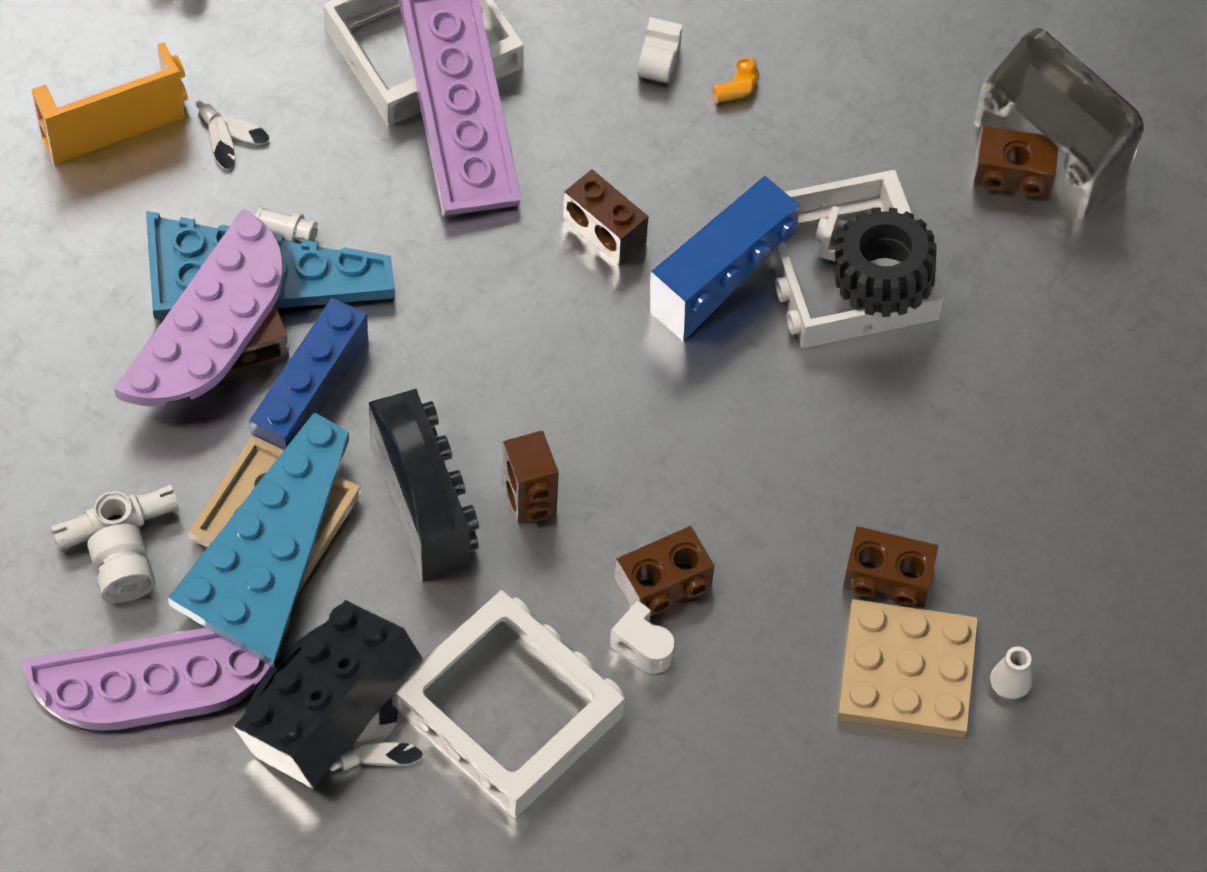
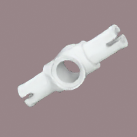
(133, 509)

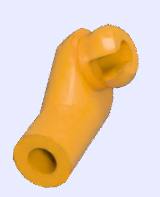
(741, 84)

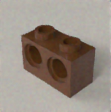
(605, 216)
(530, 477)
(892, 557)
(658, 563)

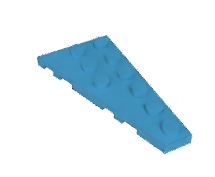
(309, 272)
(260, 557)

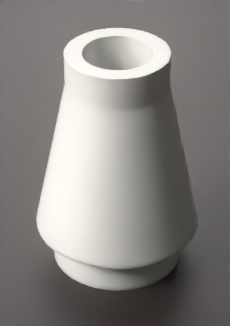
(1013, 674)

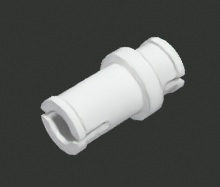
(291, 227)

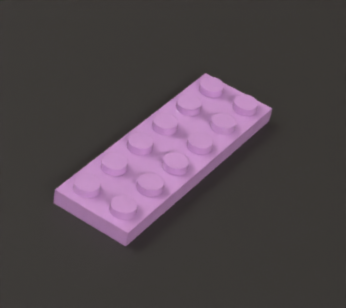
(460, 105)

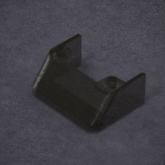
(1071, 109)

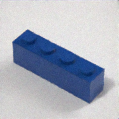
(311, 374)

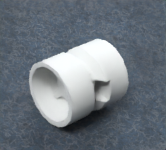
(121, 563)

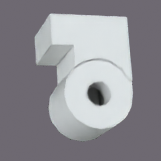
(660, 50)
(642, 643)

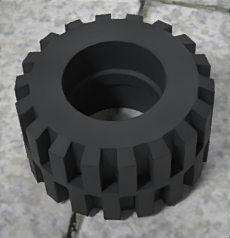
(885, 287)

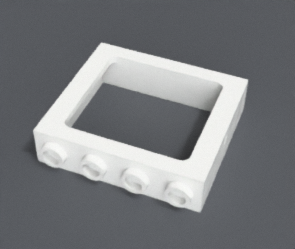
(402, 100)
(853, 197)
(518, 788)

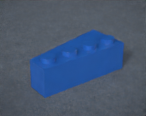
(721, 257)

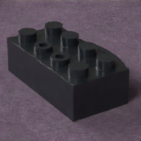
(420, 485)
(326, 691)

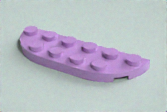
(210, 319)
(144, 680)

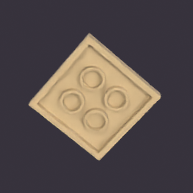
(240, 481)
(908, 668)

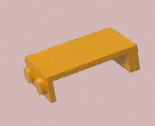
(112, 113)

